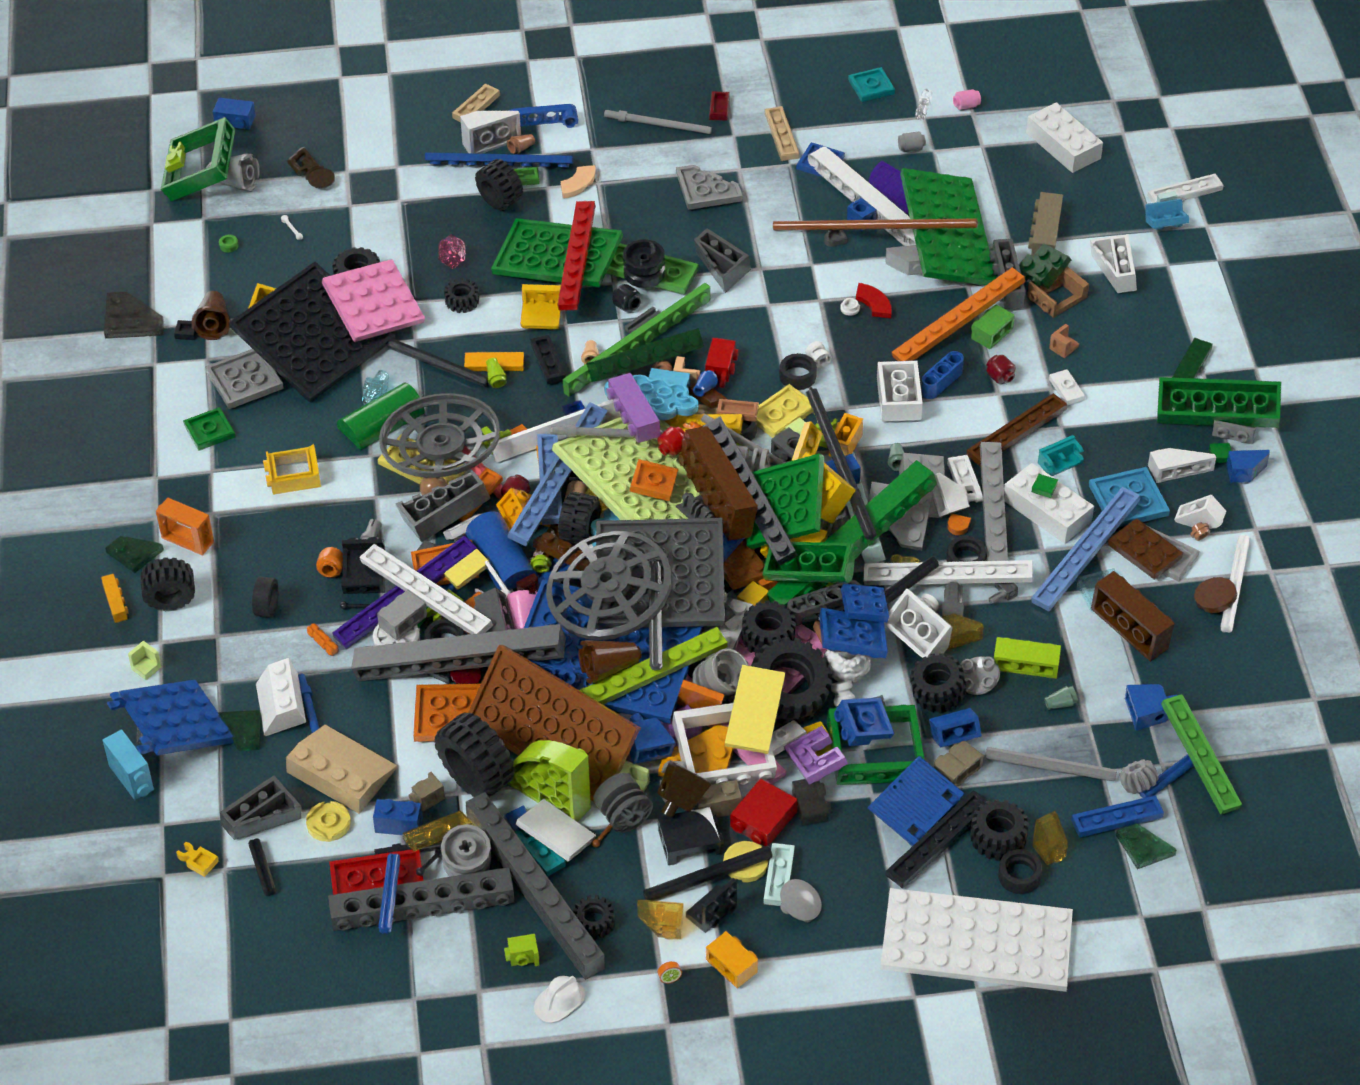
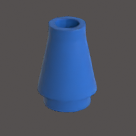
(705, 382)

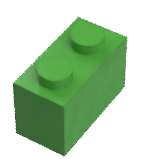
(992, 326)

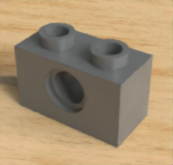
(784, 444)

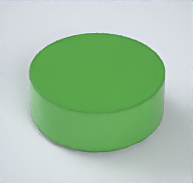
(228, 243)

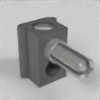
(1005, 590)

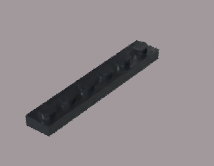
(935, 840)

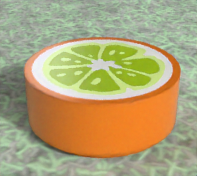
(669, 972)

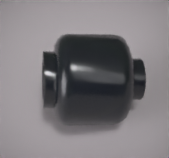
(626, 298)

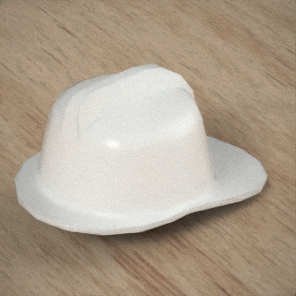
(559, 999)

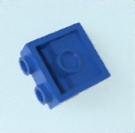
(863, 721)

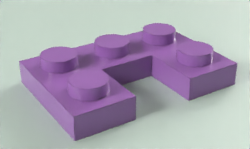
(808, 763)

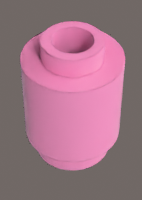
(966, 99)

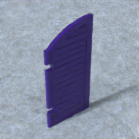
(889, 183)

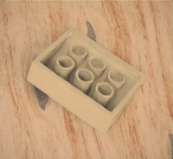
(339, 767)

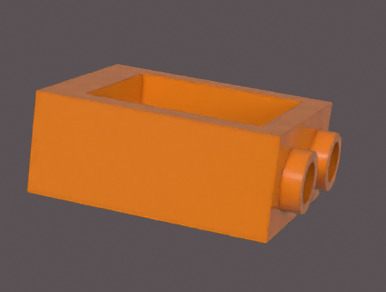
(197, 538)

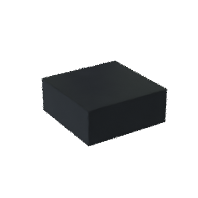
(184, 330)

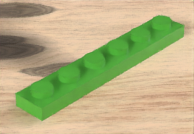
(1201, 754)

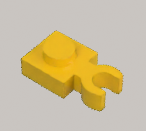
(198, 860)

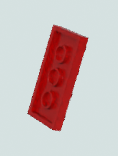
(370, 871)

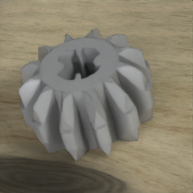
(1138, 776)

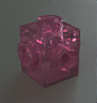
(451, 251)

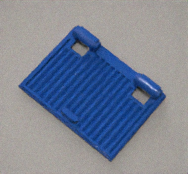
(915, 800)

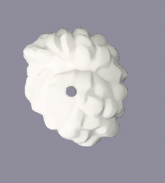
(847, 666)

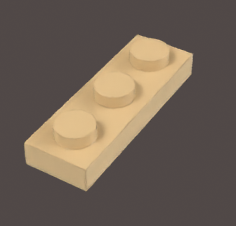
(477, 102)

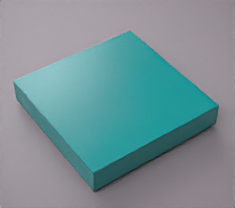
(871, 84)

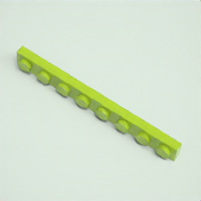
(642, 674)

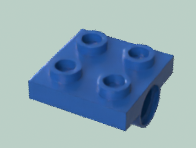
(864, 603)

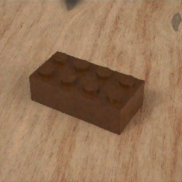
(1132, 615)

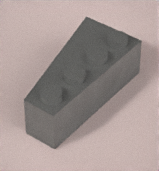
(443, 505)

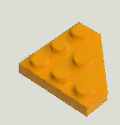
(706, 750)

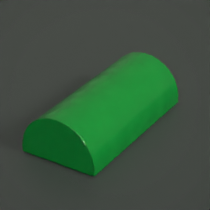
(365, 423)
(813, 564)

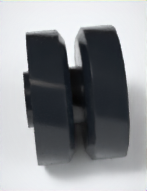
(644, 263)

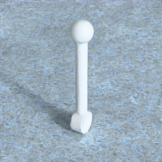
(285, 219)

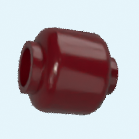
(1000, 369)
(516, 482)

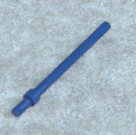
(306, 693)

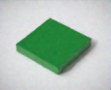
(209, 428)

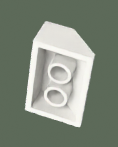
(919, 625)
(280, 697)

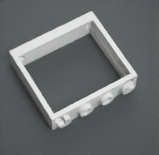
(710, 716)

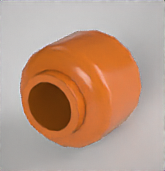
(330, 562)

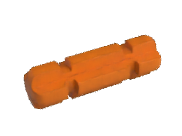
(322, 639)

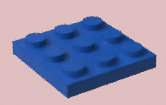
(852, 634)

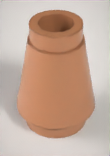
(517, 144)

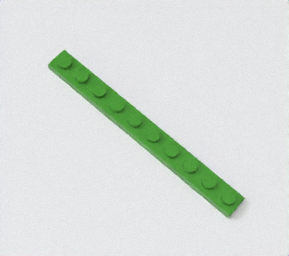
(643, 335)

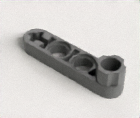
(801, 611)

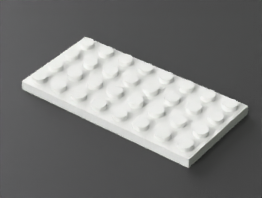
(977, 939)

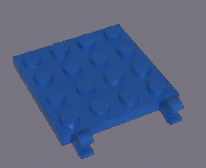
(172, 717)

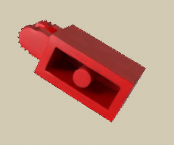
(721, 359)

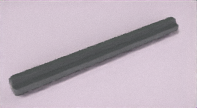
(655, 624)

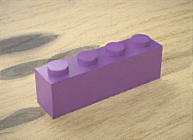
(633, 407)

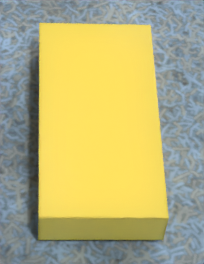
(466, 569)

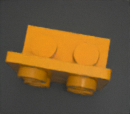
(512, 505)

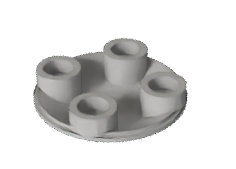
(980, 674)
(800, 900)

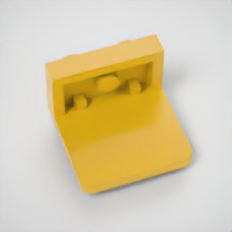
(540, 306)

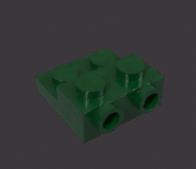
(1044, 266)

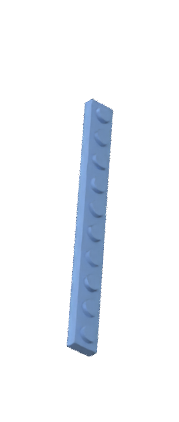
(550, 485)

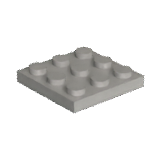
(243, 378)

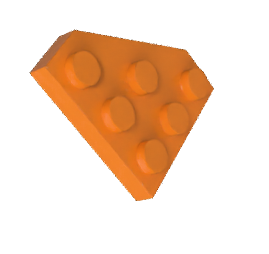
(439, 705)

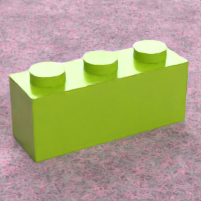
(1027, 657)

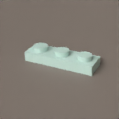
(778, 872)

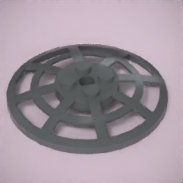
(429, 437)
(613, 589)

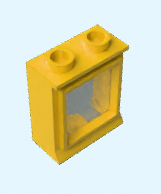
(292, 470)

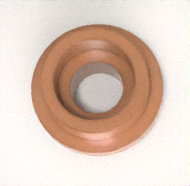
(1200, 531)

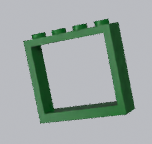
(219, 132)
(876, 772)

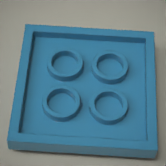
(1139, 481)

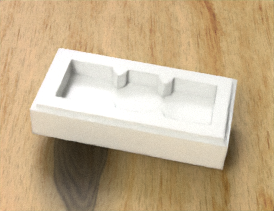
(1066, 387)
(786, 735)

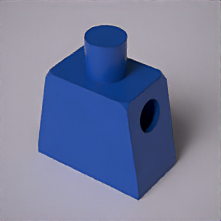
(1145, 705)
(652, 740)

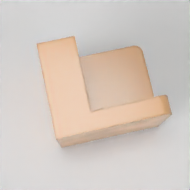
(680, 367)

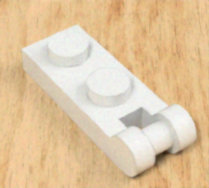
(964, 476)

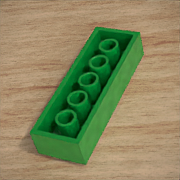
(1229, 401)

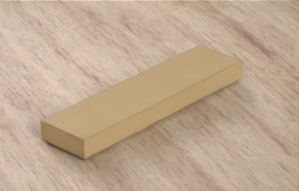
(781, 133)

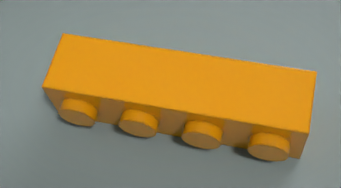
(114, 598)

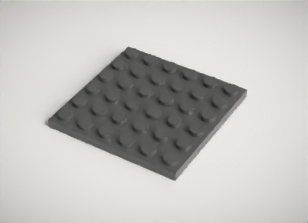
(696, 565)

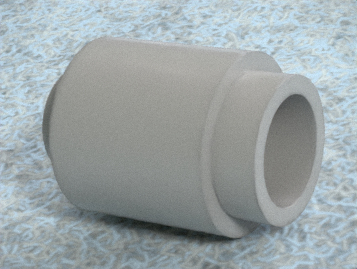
(911, 141)

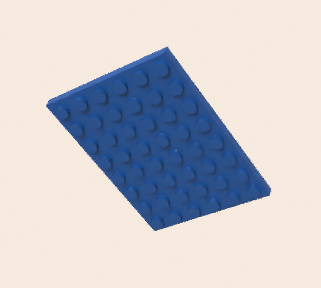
(652, 700)

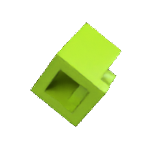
(522, 950)

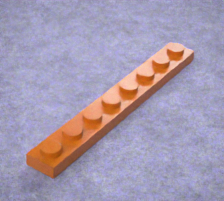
(959, 316)

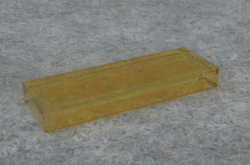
(434, 831)

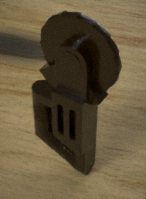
(315, 174)

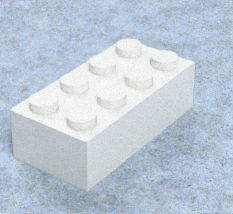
(1064, 137)
(1060, 515)

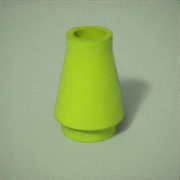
(496, 375)

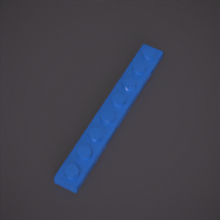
(525, 160)

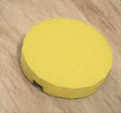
(328, 821)
(751, 872)

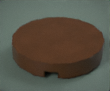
(1215, 594)

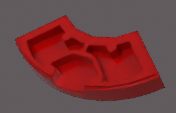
(875, 300)

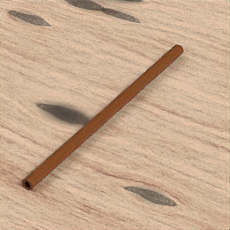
(875, 224)

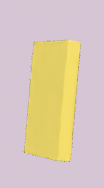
(782, 410)

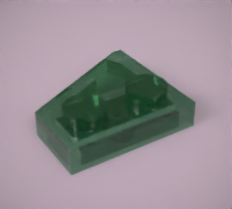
(133, 552)
(244, 727)
(1143, 846)

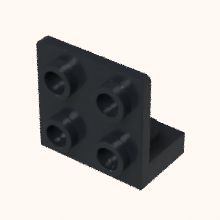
(714, 906)

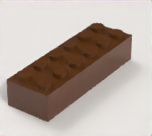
(718, 482)

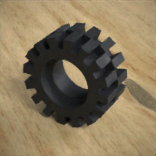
(458, 288)
(595, 906)

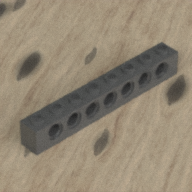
(430, 891)

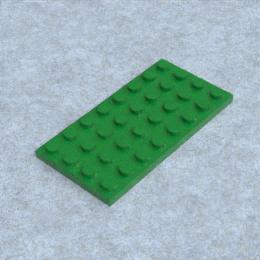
(948, 252)

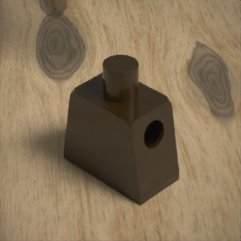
(681, 788)

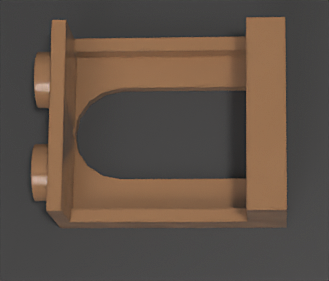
(1070, 281)

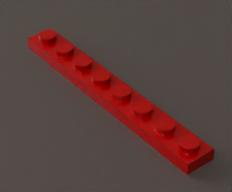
(576, 255)

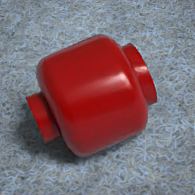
(671, 441)

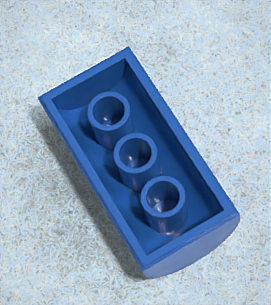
(506, 556)

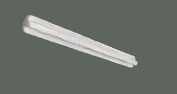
(1236, 578)

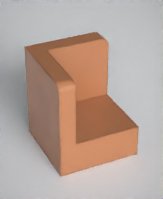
(1062, 343)

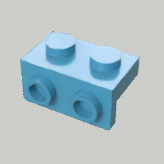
(1166, 214)

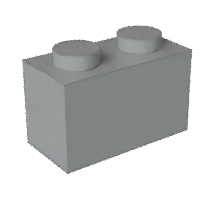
(402, 614)

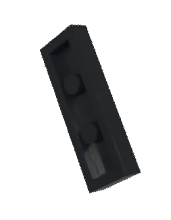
(548, 359)

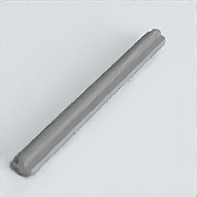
(1050, 764)

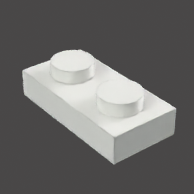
(459, 530)

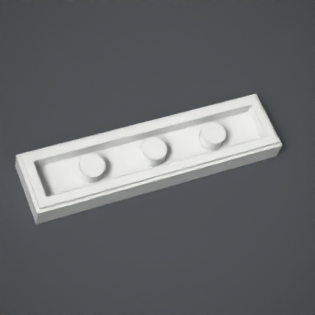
(1190, 188)

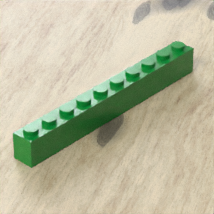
(883, 511)

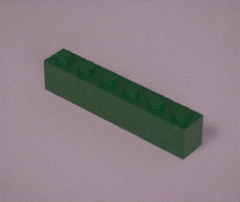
(645, 355)

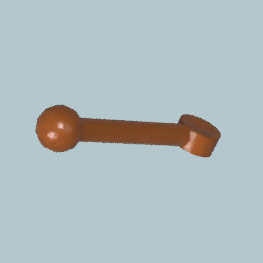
(596, 842)

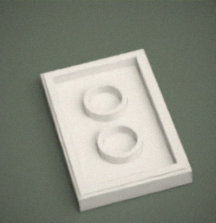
(555, 830)

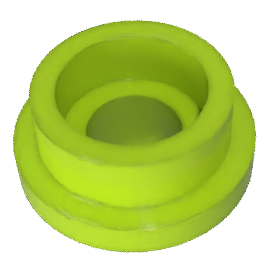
(541, 563)

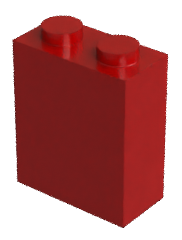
(763, 813)

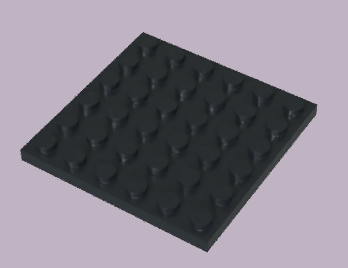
(304, 334)

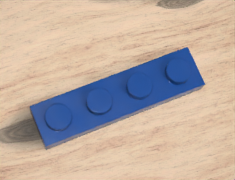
(1117, 816)

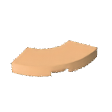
(582, 178)

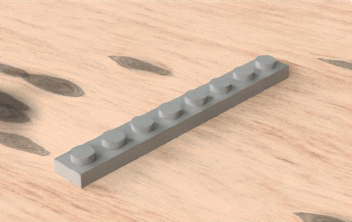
(993, 501)

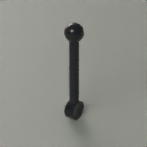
(344, 605)
(421, 870)

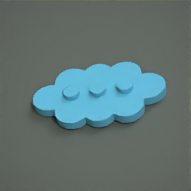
(666, 398)

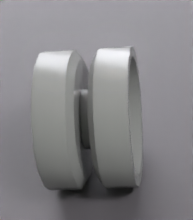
(465, 850)

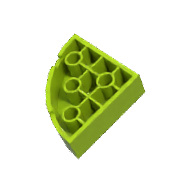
(554, 774)

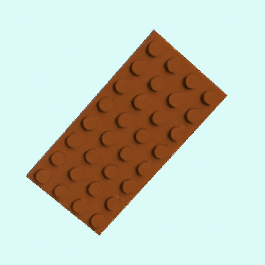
(534, 705)

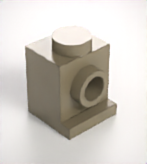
(427, 792)

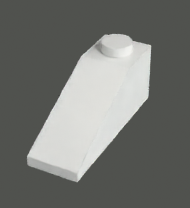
(1177, 463)

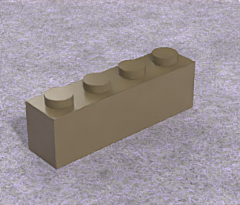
(1046, 221)

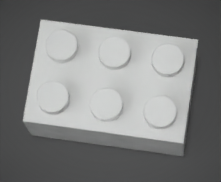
(899, 391)

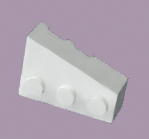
(1115, 261)

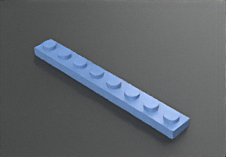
(1085, 549)

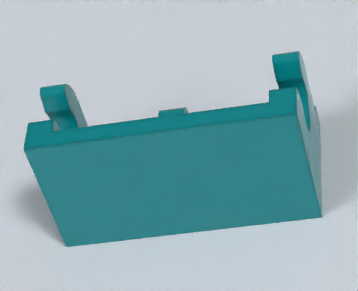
(1060, 456)

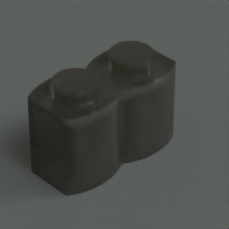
(811, 803)

